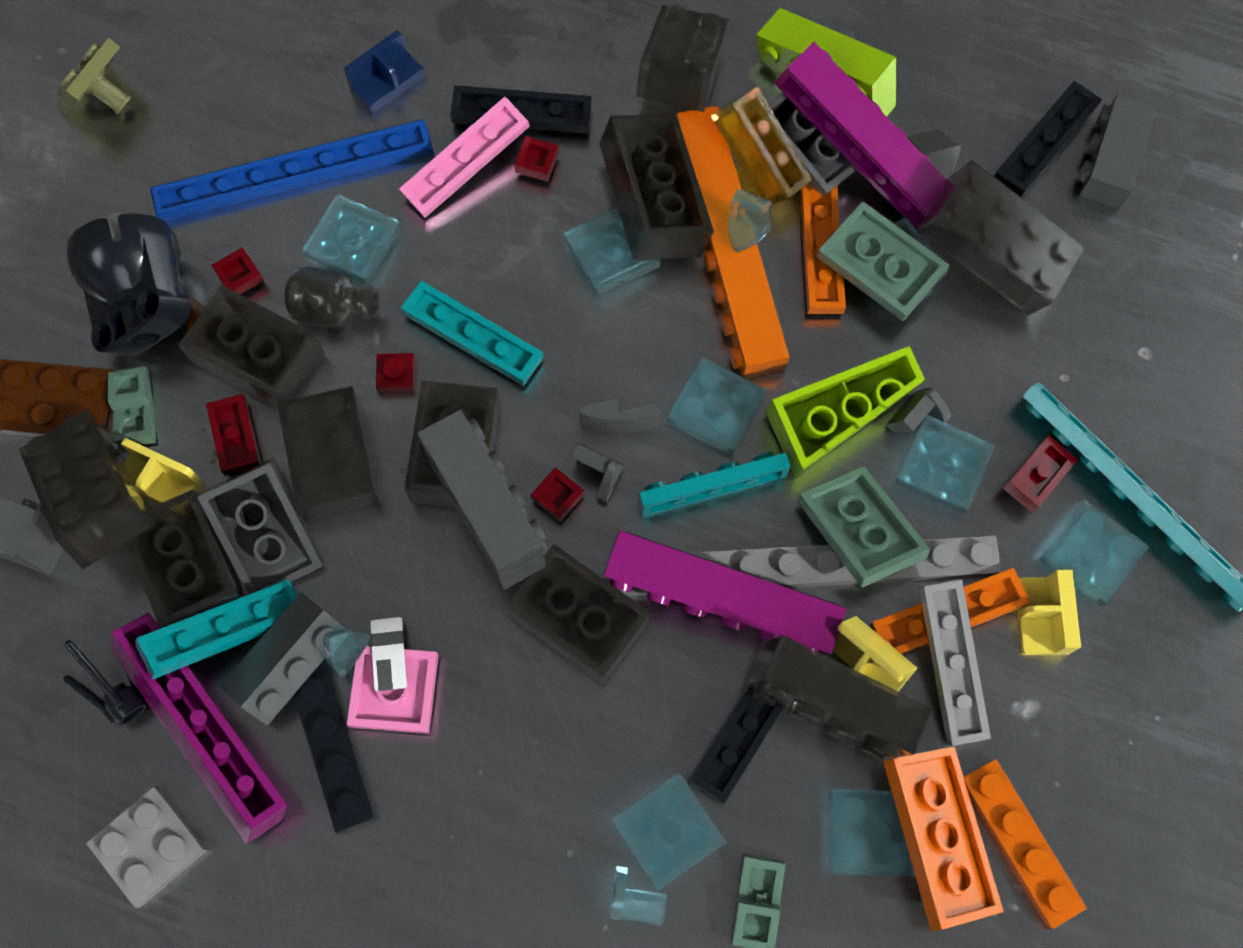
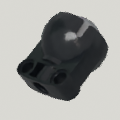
(129, 281)

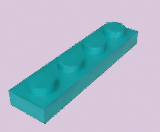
(472, 333)
(726, 480)
(213, 630)

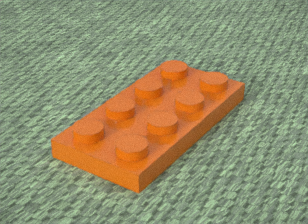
(943, 838)

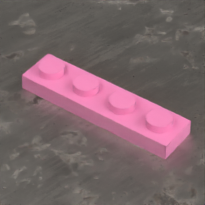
(464, 157)

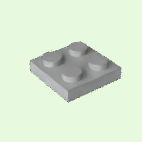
(146, 847)

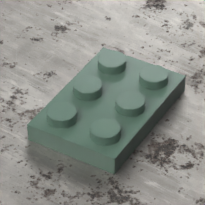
(882, 261)
(863, 526)

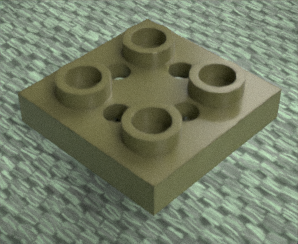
(92, 80)

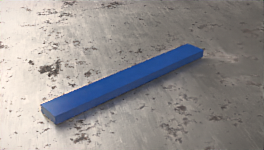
(291, 171)

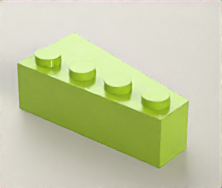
(790, 35)
(832, 410)

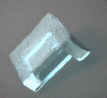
(748, 220)
(343, 649)
(636, 904)

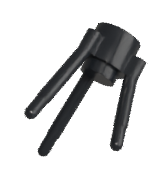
(122, 702)

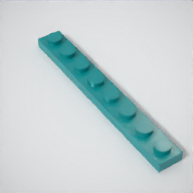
(1126, 483)

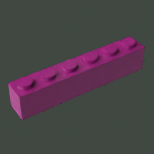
(862, 133)
(722, 591)
(203, 737)

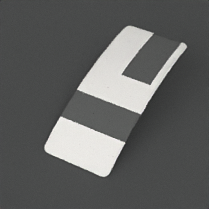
(388, 654)

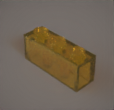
(761, 146)

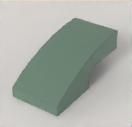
(132, 406)
(758, 902)

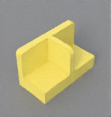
(158, 475)
(1051, 619)
(871, 654)

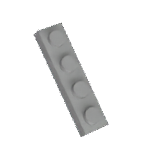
(954, 662)

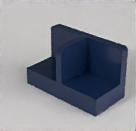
(383, 73)

